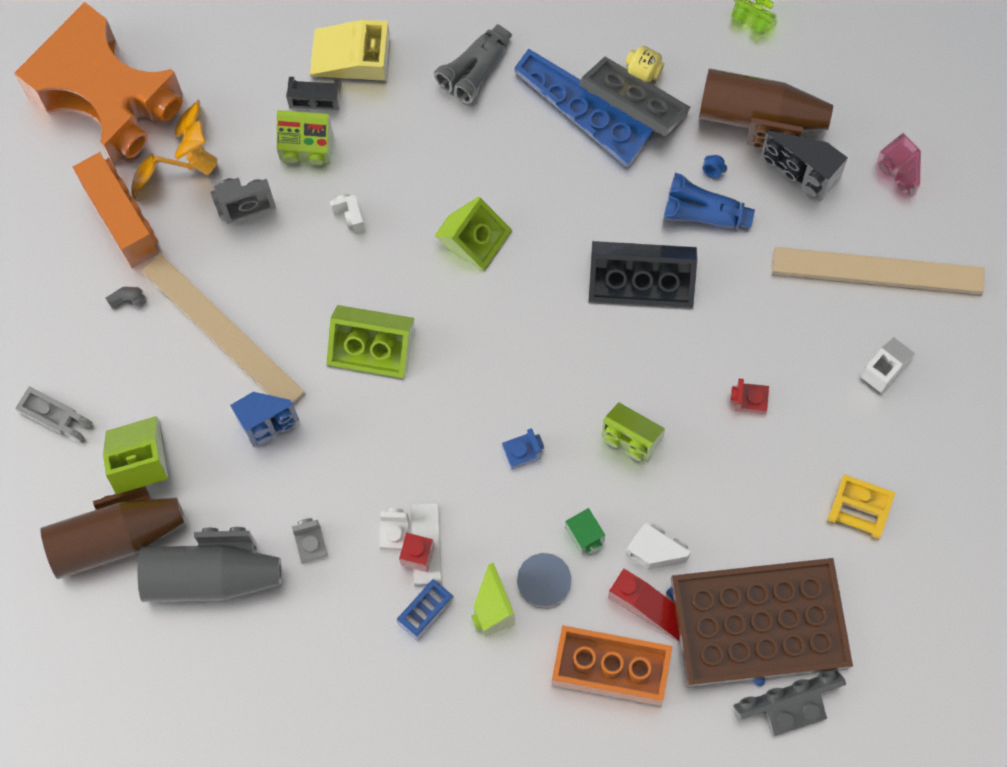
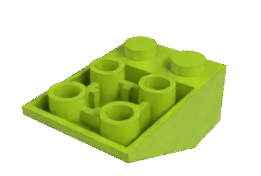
(134, 455)

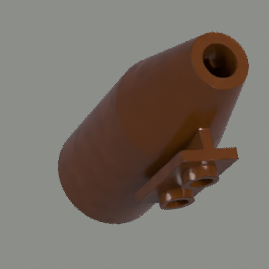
(110, 532)

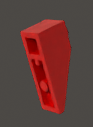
(645, 602)

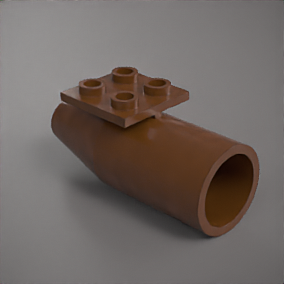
(762, 106)

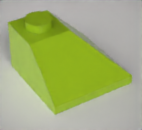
(474, 233)
(492, 605)

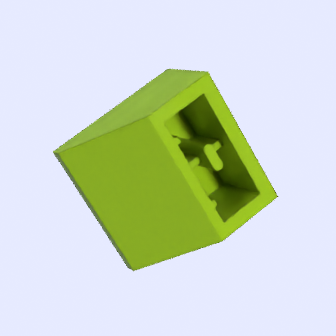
(631, 432)

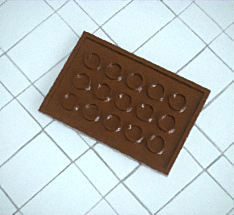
(761, 622)

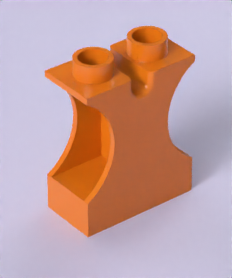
(81, 74)

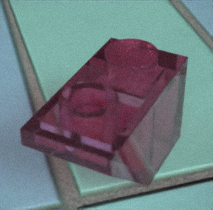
(902, 162)

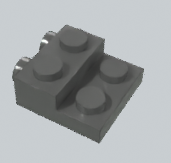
(242, 201)

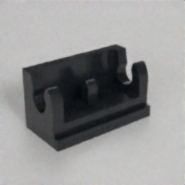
(314, 94)

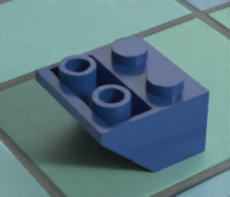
(264, 416)

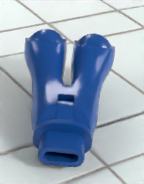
(710, 207)

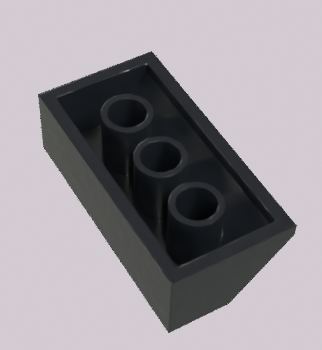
(643, 274)

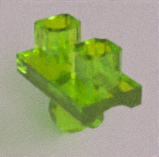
(764, 17)

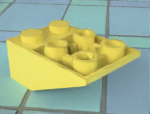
(351, 50)

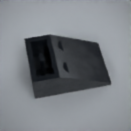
(805, 160)

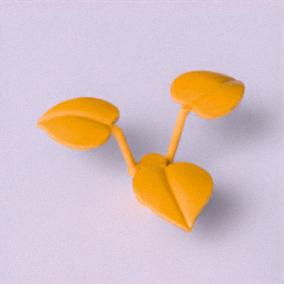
(191, 145)

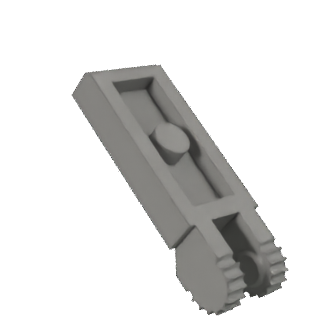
(51, 413)

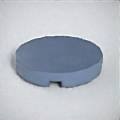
(544, 580)

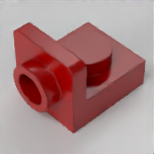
(750, 397)

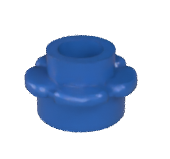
(714, 166)

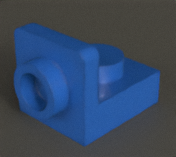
(523, 449)

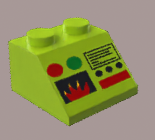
(304, 137)

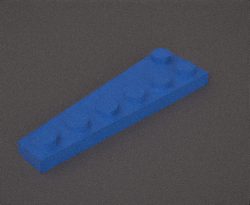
(604, 123)

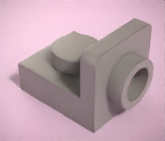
(309, 540)

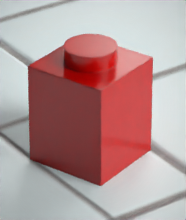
(416, 552)

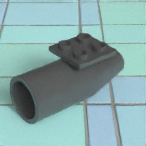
(216, 569)

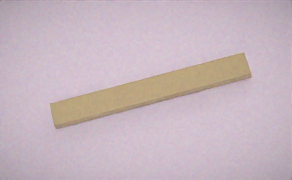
(878, 271)
(221, 330)

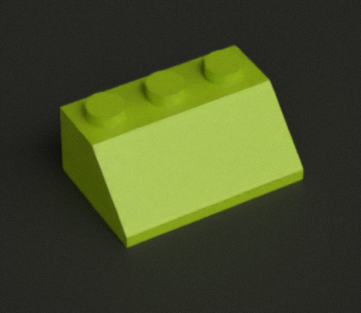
(369, 341)

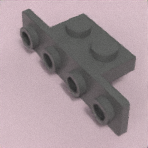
(793, 705)

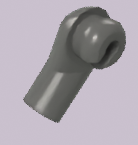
(126, 293)

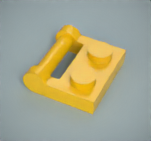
(865, 498)

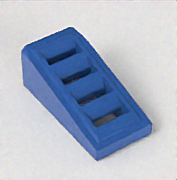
(409, 612)

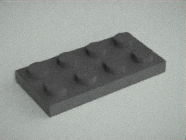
(634, 96)

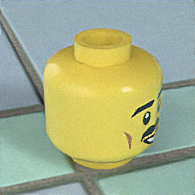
(645, 64)

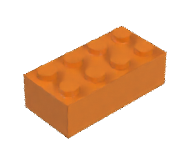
(117, 209)
(612, 665)

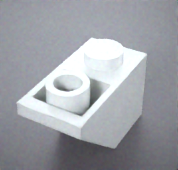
(887, 364)
(655, 549)

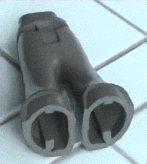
(484, 53)

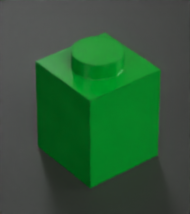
(585, 532)

